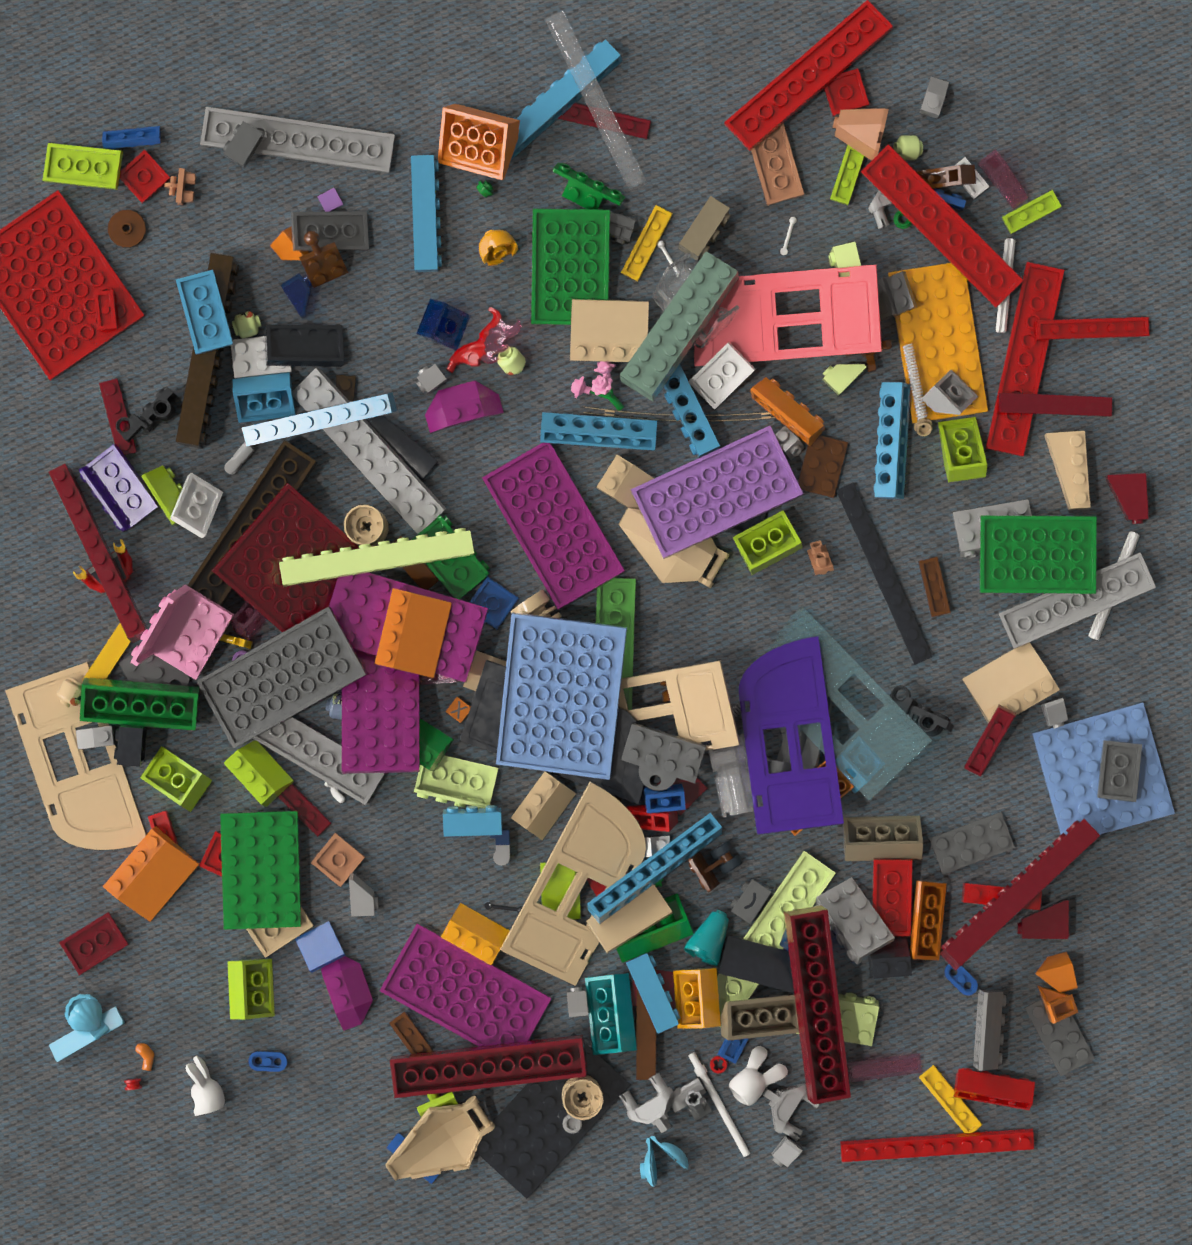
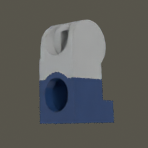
(502, 852)

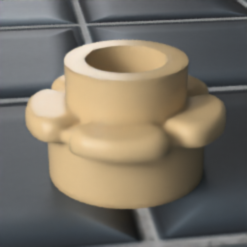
(923, 431)

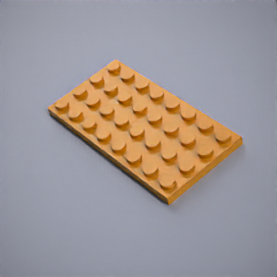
(941, 335)

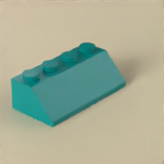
(610, 1014)

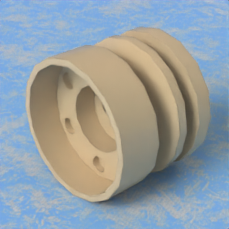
(355, 524)
(536, 606)
(586, 1107)

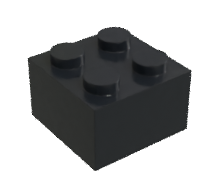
(131, 745)

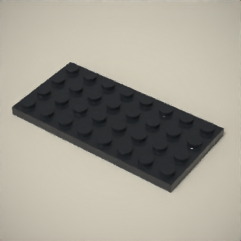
(530, 1129)

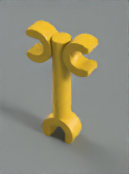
(236, 641)

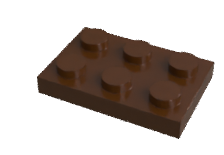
(822, 466)

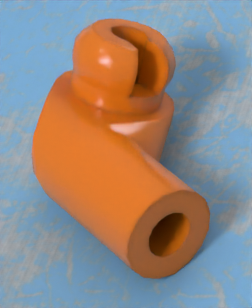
(147, 1054)

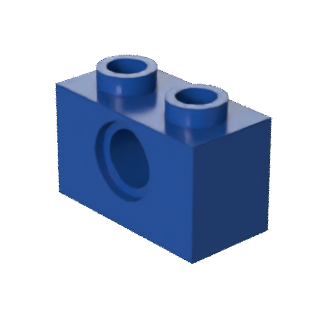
(665, 800)

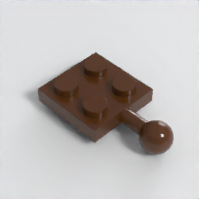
(322, 263)

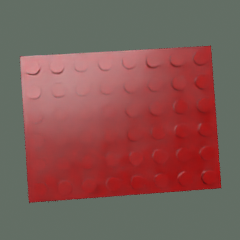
(50, 286)

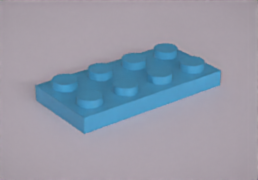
(204, 312)

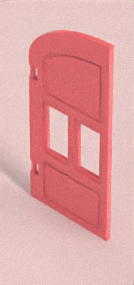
(847, 315)

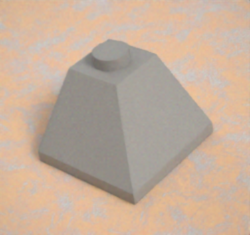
(949, 395)

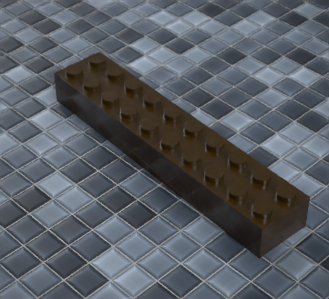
(203, 366)
(286, 466)

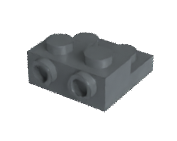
(895, 296)

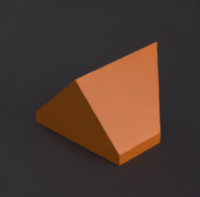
(284, 247)
(1058, 972)
(1057, 1005)

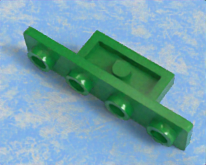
(585, 190)

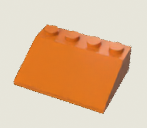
(477, 140)
(413, 633)
(151, 874)

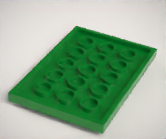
(568, 261)
(1038, 554)
(260, 870)

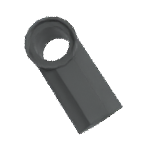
(697, 1105)

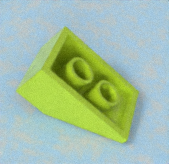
(962, 449)
(176, 779)
(557, 888)

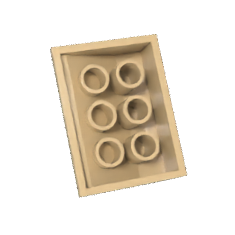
(607, 329)
(1012, 681)

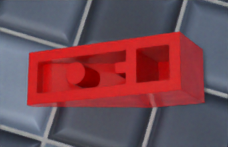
(654, 821)

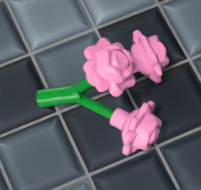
(601, 385)

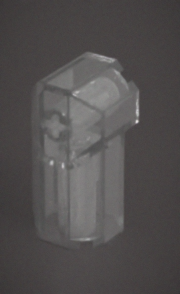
(732, 778)

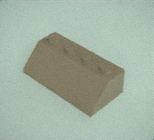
(882, 838)
(759, 1017)

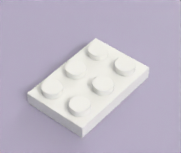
(250, 359)
(721, 375)
(196, 505)

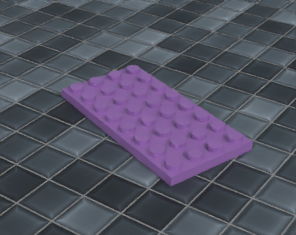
(716, 492)

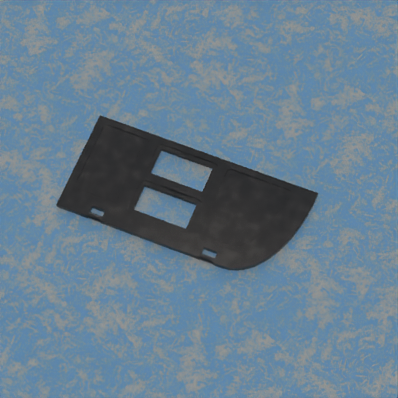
(484, 725)

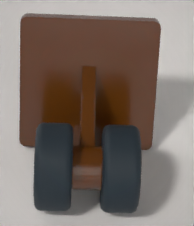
(706, 876)

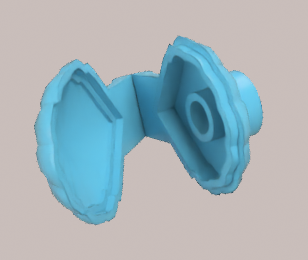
(85, 1015)
(648, 1168)

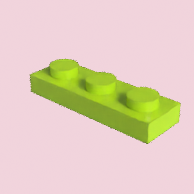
(847, 176)
(1031, 212)

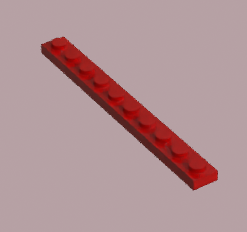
(937, 1145)

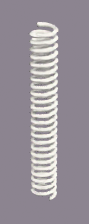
(912, 381)

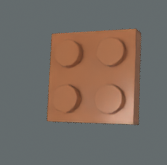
(337, 859)

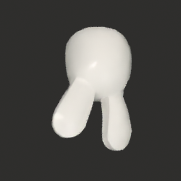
(749, 1083)
(205, 1092)

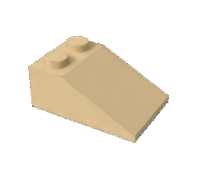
(620, 479)

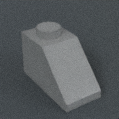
(934, 97)
(1055, 712)
(96, 737)
(361, 897)
(577, 1002)
(786, 1152)

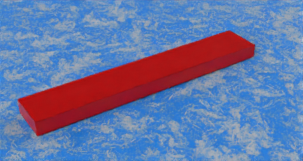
(1092, 328)

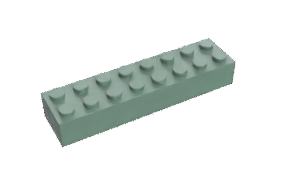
(679, 326)

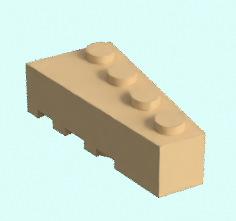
(1070, 463)

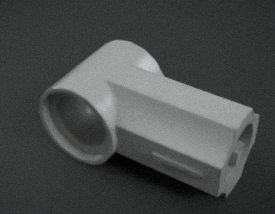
(681, 1093)

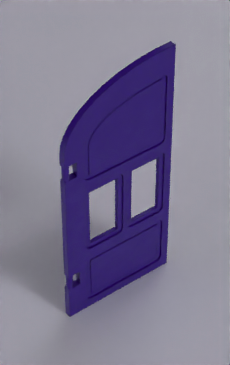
(789, 691)

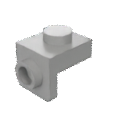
(789, 443)

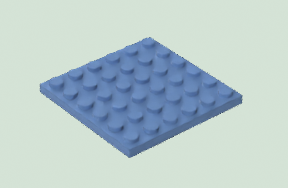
(1072, 767)

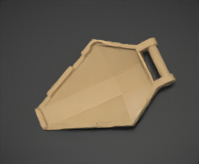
(680, 567)
(440, 1141)

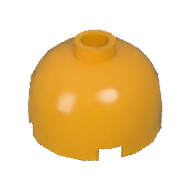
(496, 245)

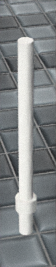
(701, 1070)

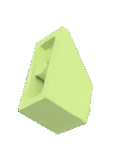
(842, 376)

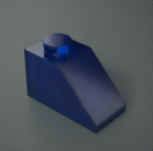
(298, 292)

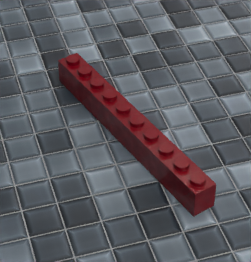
(98, 552)

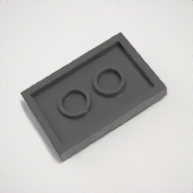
(1119, 771)

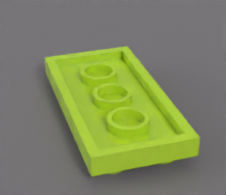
(82, 166)

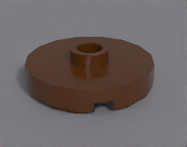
(133, 236)

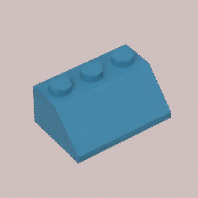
(263, 397)
(472, 821)

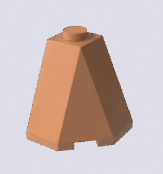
(861, 129)

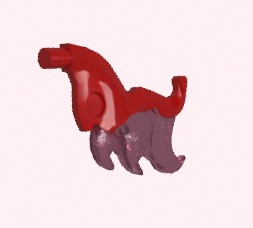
(490, 342)

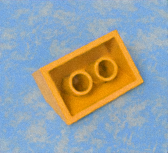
(475, 934)
(697, 998)

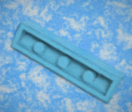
(76, 1039)

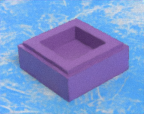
(330, 200)

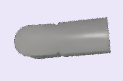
(238, 459)

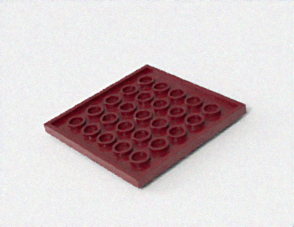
(282, 530)

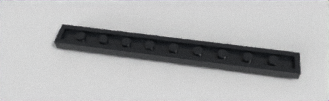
(883, 573)

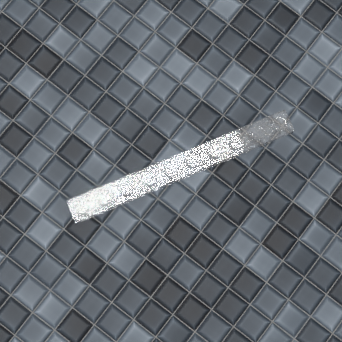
(596, 101)

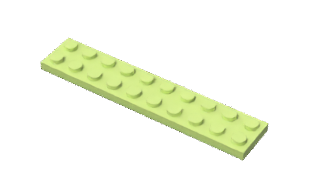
(797, 891)

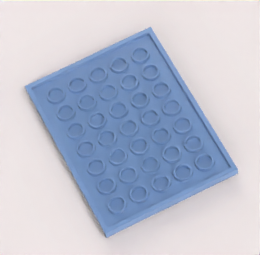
(561, 695)

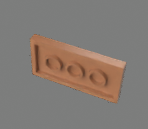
(777, 168)

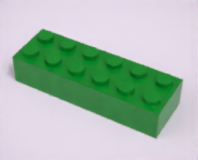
(139, 703)

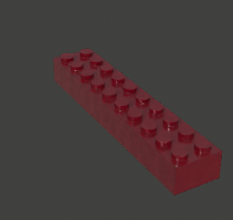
(1017, 896)
(817, 1004)
(488, 1066)

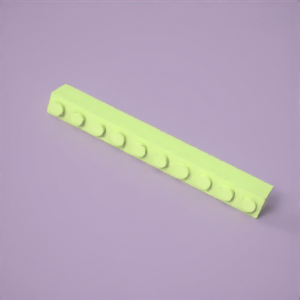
(376, 558)

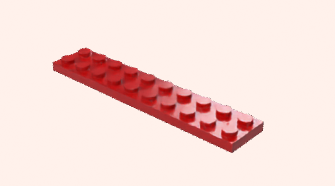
(808, 75)
(942, 226)
(1024, 356)

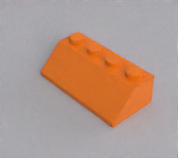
(787, 410)
(927, 920)

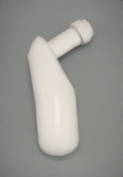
(335, 793)

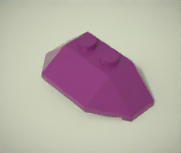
(462, 405)
(347, 991)

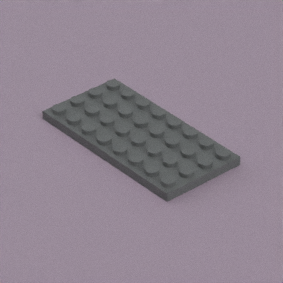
(281, 677)

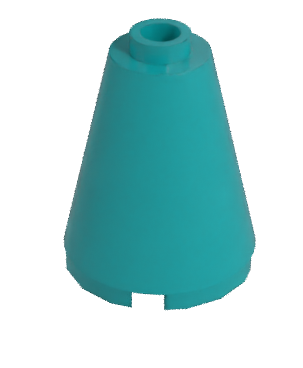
(709, 938)

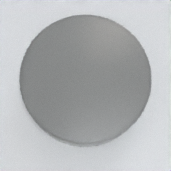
(571, 1124)

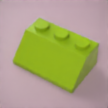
(164, 489)
(767, 542)
(259, 772)
(251, 989)

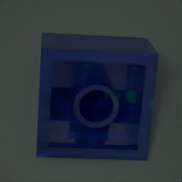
(443, 324)

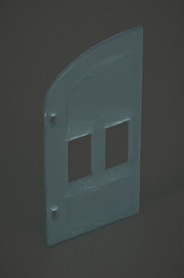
(881, 744)

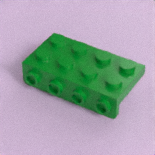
(459, 573)

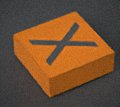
(458, 709)

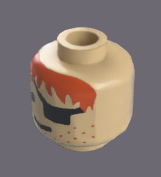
(70, 692)

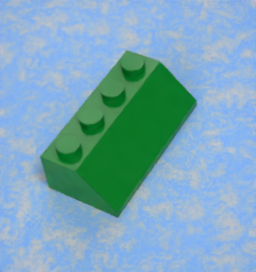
(432, 745)
(661, 934)

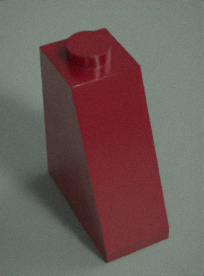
(1131, 495)
(1046, 923)

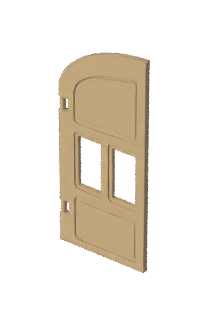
(697, 702)
(97, 804)
(597, 845)

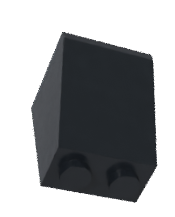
(891, 960)

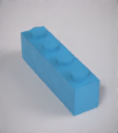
(652, 993)

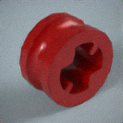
(724, 1064)
(133, 1084)

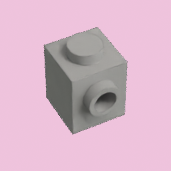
(430, 379)

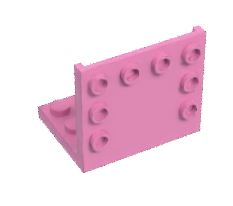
(184, 631)

